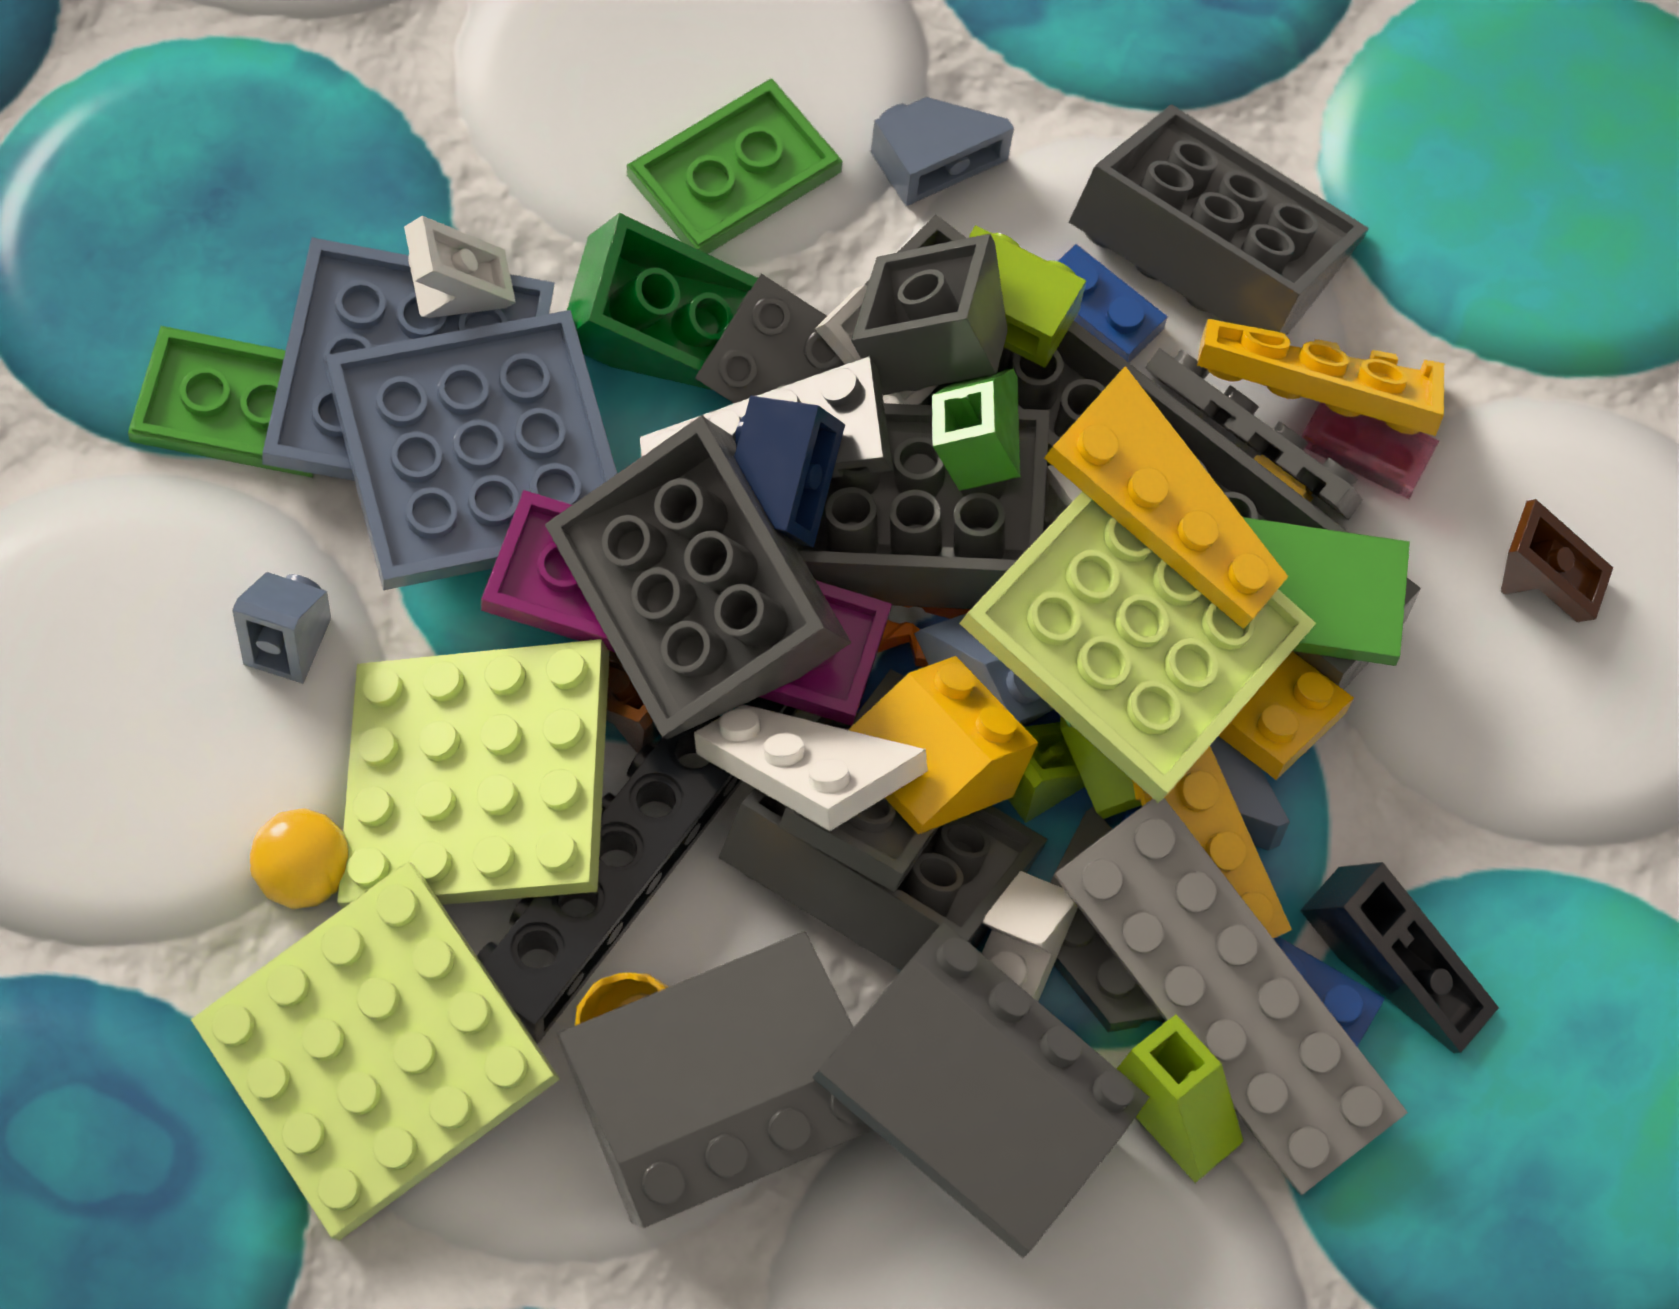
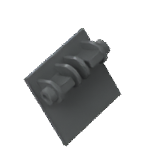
(767, 345)

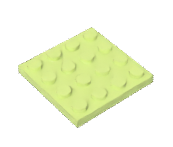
(1128, 644)
(479, 772)
(374, 1050)

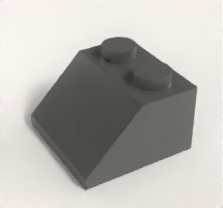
(933, 315)

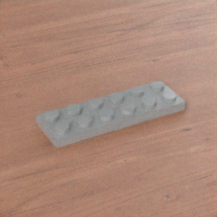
(1223, 974)

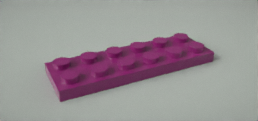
(539, 590)

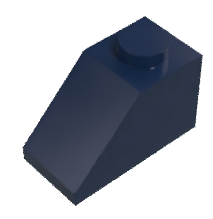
(789, 461)

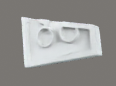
(808, 764)

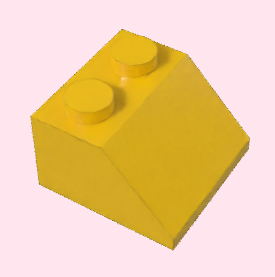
(969, 739)

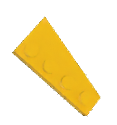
(1322, 372)
(1157, 489)
(1215, 821)

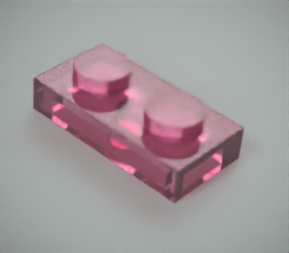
(1370, 448)

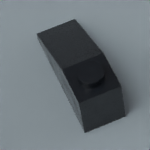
(1399, 952)

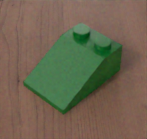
(652, 301)

